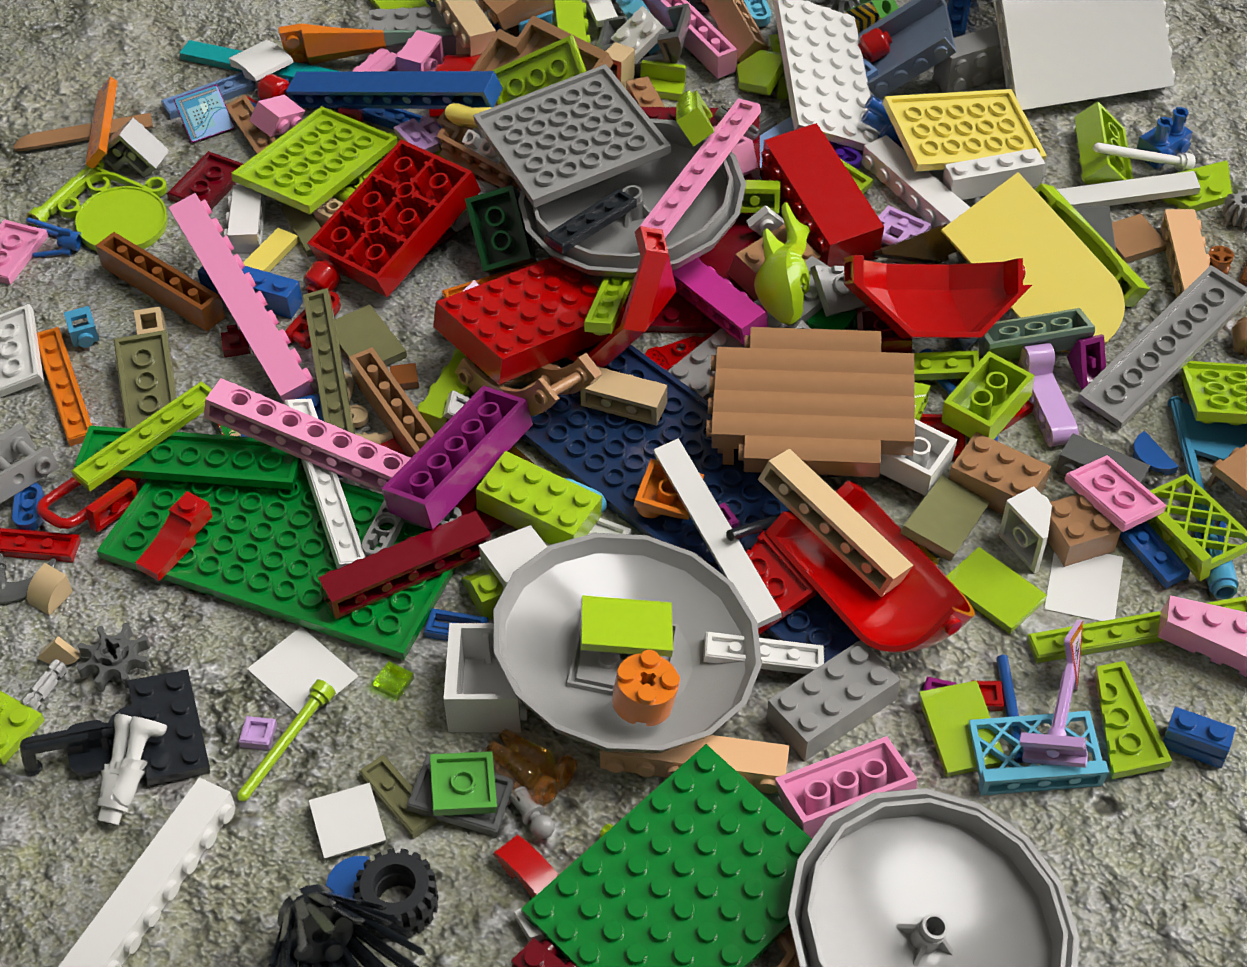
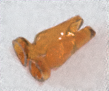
(528, 761)

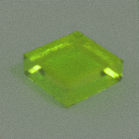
(393, 680)

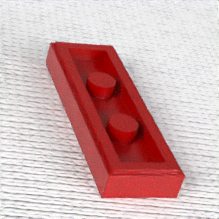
(38, 545)

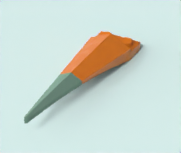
(325, 43)

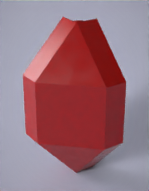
(648, 296)
(936, 298)

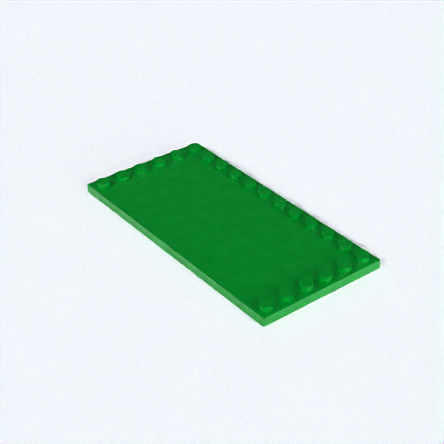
(268, 554)

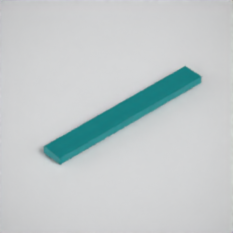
(219, 57)

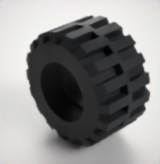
(400, 870)

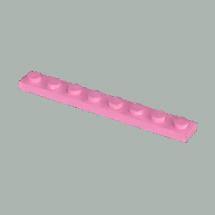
(702, 166)

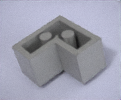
(135, 146)

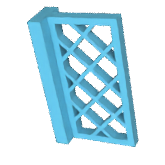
(1033, 777)

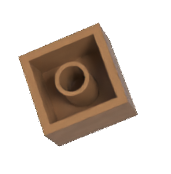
(1080, 530)

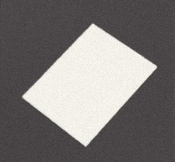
(1086, 587)
(296, 665)

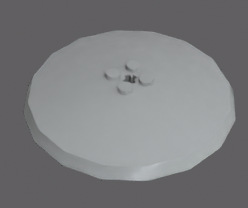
(614, 248)
(927, 886)

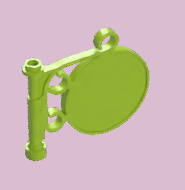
(127, 210)

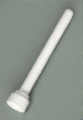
(1181, 161)

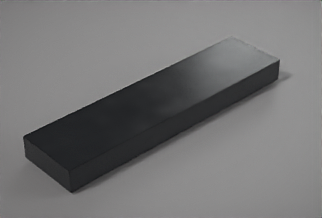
(590, 221)

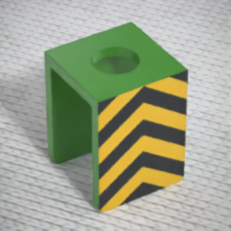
(871, 12)

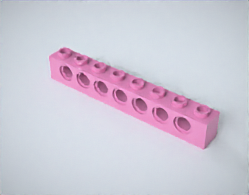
(302, 435)

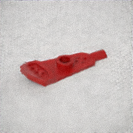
(668, 355)

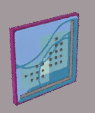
(204, 113)

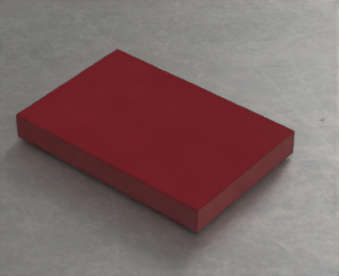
(207, 178)

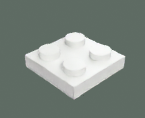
(640, 32)

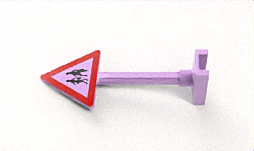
(1055, 746)

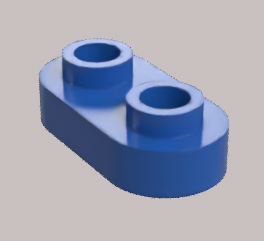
(24, 509)

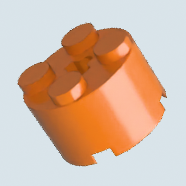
(645, 688)

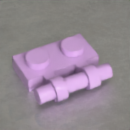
(418, 133)
(901, 225)

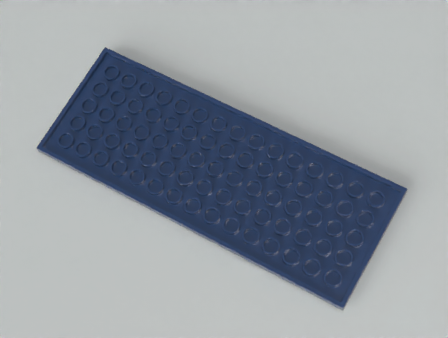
(614, 453)

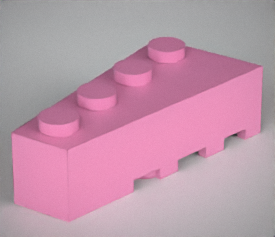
(1206, 629)

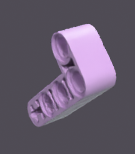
(1049, 403)

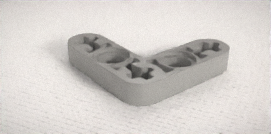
(388, 537)

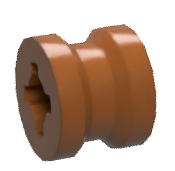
(1221, 258)

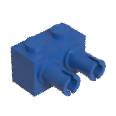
(878, 119)
(1168, 136)

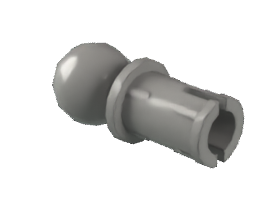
(532, 814)

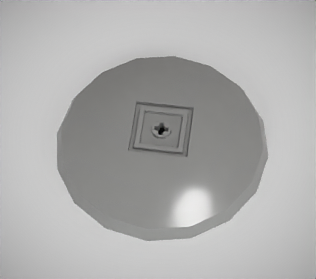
(573, 688)

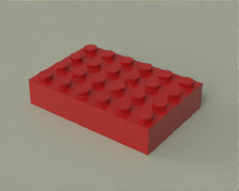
(394, 217)
(521, 319)

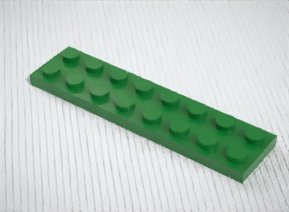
(202, 459)

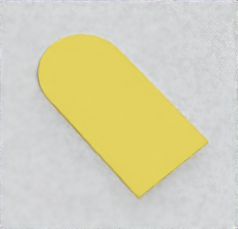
(1058, 265)

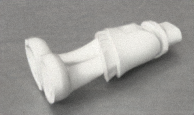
(123, 774)

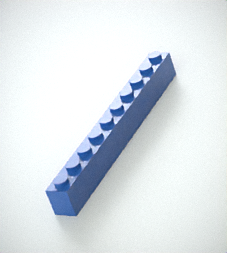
(394, 89)

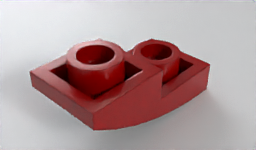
(526, 864)

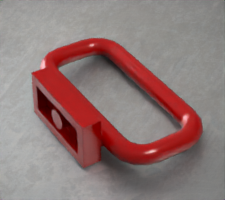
(98, 513)

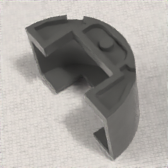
(670, 42)

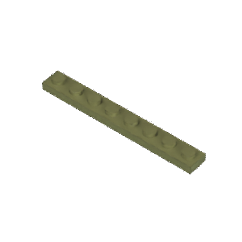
(328, 360)

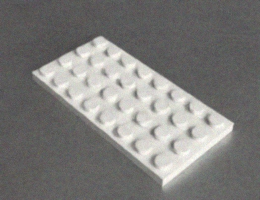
(824, 71)

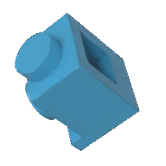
(83, 333)

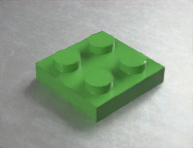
(463, 783)

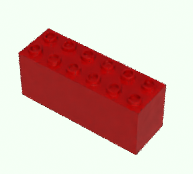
(822, 195)

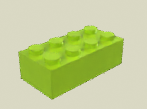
(536, 497)

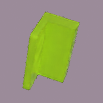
(666, 78)

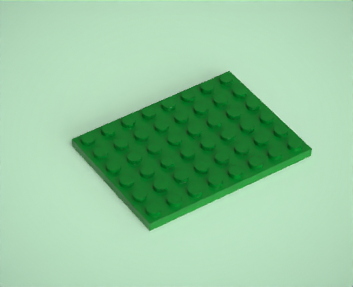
(680, 879)

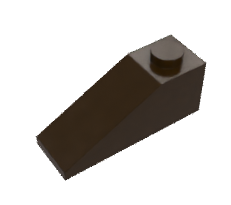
(922, 247)

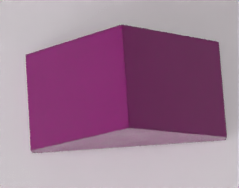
(1087, 359)

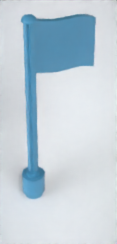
(1216, 443)

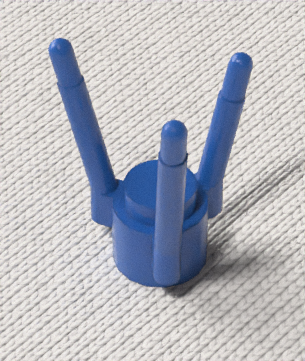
(66, 238)

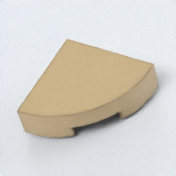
(59, 650)

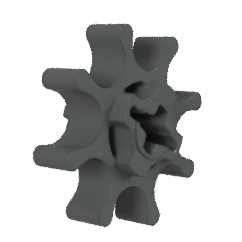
(103, 662)

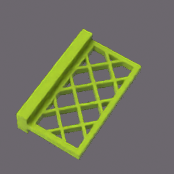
(1175, 533)

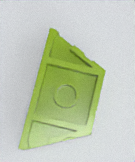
(1214, 188)

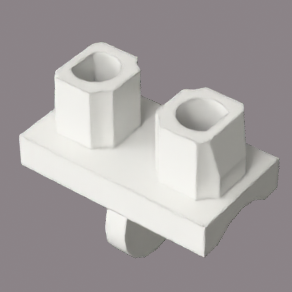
(477, 142)

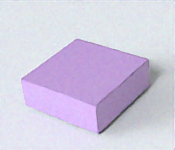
(258, 733)

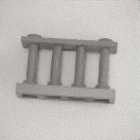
(27, 471)

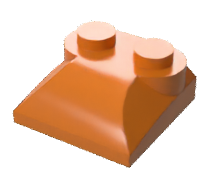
(658, 496)

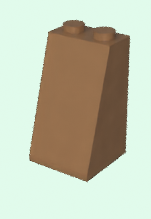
(512, 12)

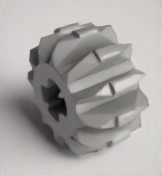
(1235, 208)

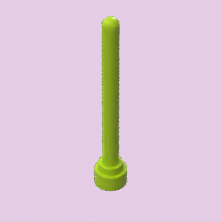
(320, 694)

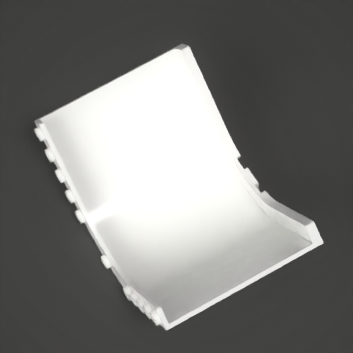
(1082, 49)

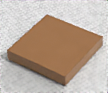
(1136, 238)

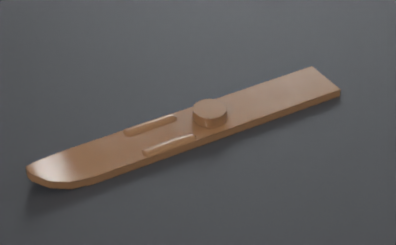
(73, 133)

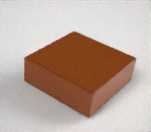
(405, 375)

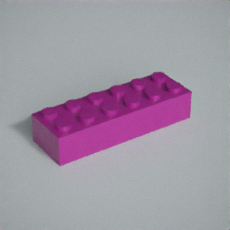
(457, 457)

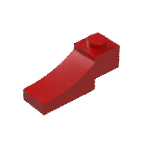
(176, 536)

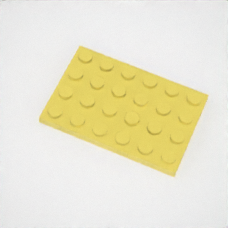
(959, 126)

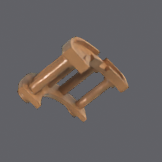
(544, 382)

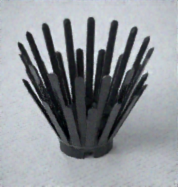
(321, 929)

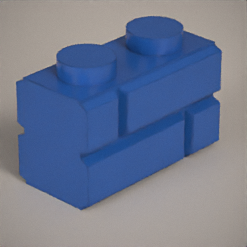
(1198, 737)

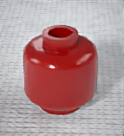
(874, 44)
(272, 86)
(322, 276)

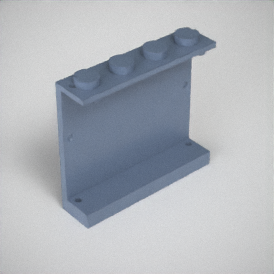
(919, 39)

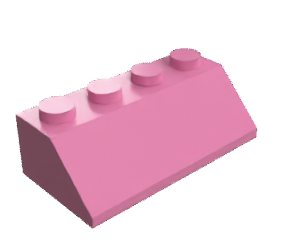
(841, 780)

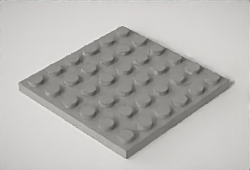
(571, 135)

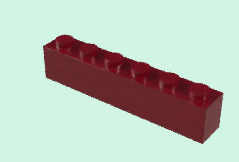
(403, 564)

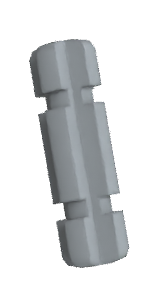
(44, 684)

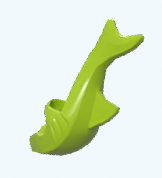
(784, 271)

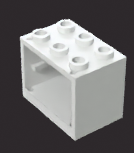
(475, 684)

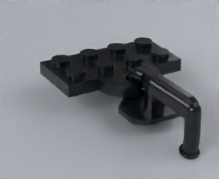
(170, 757)

